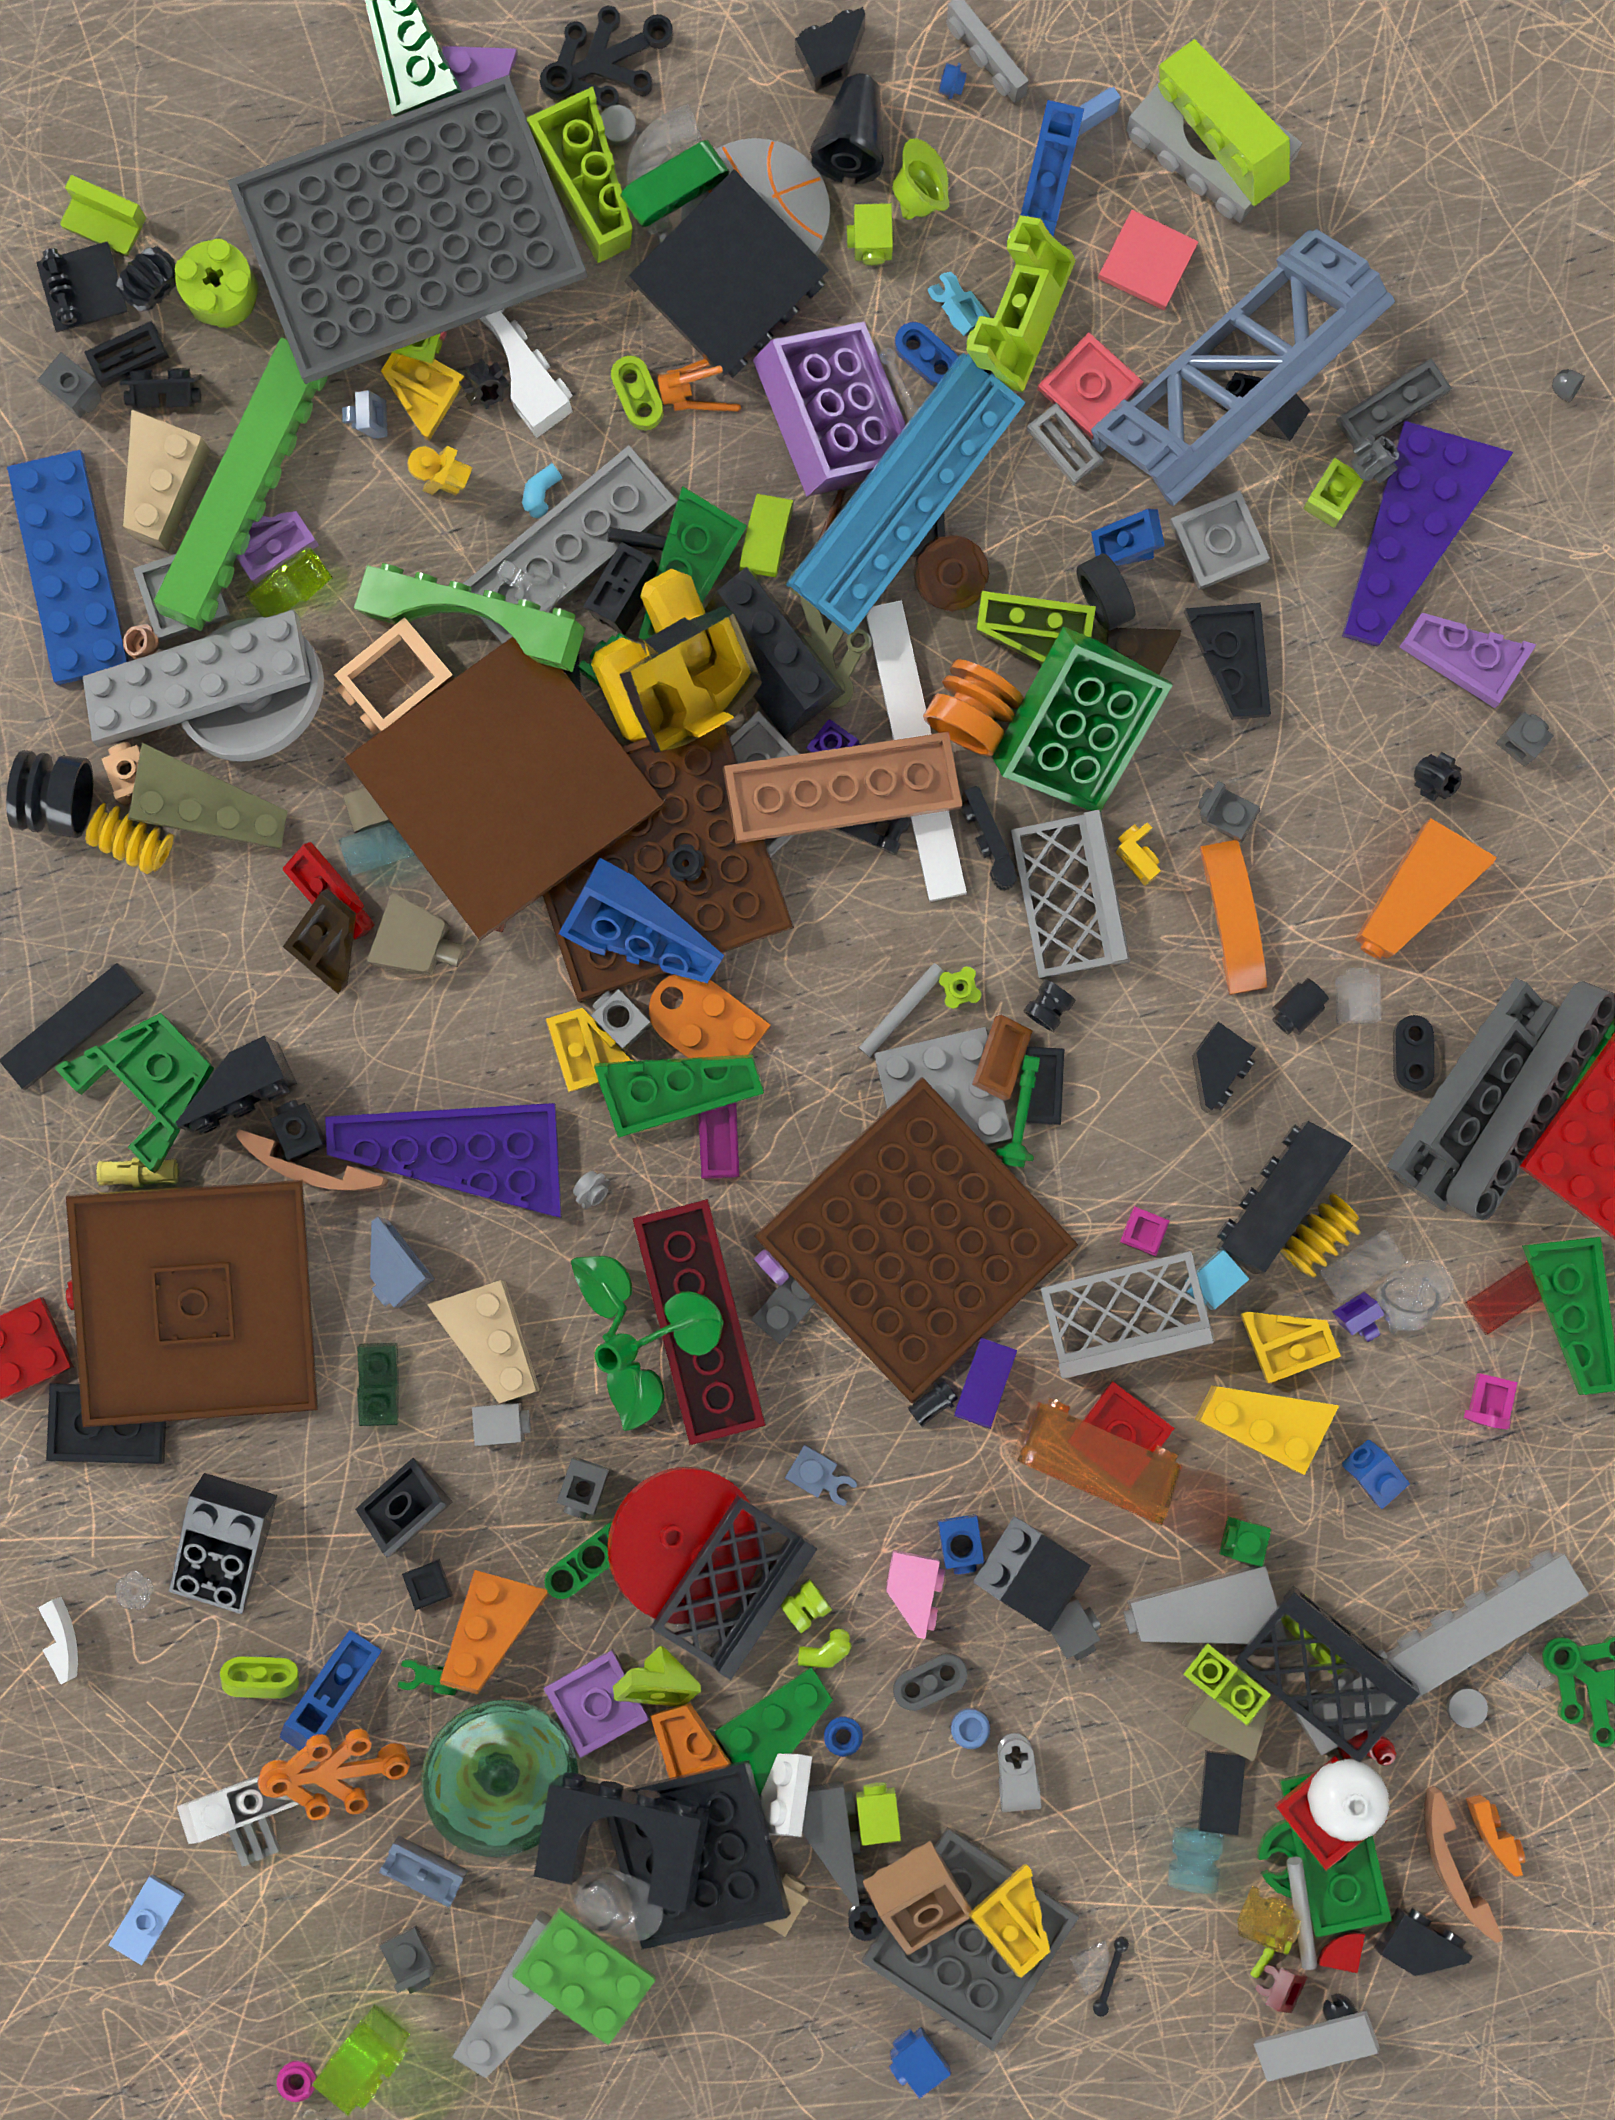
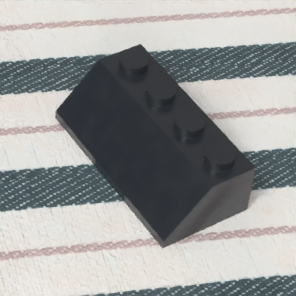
(791, 673)
(1283, 1196)

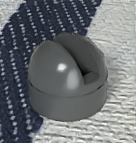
(1567, 384)

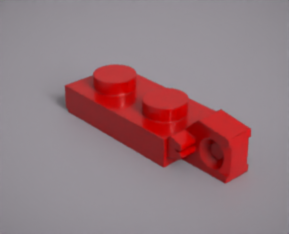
(314, 874)

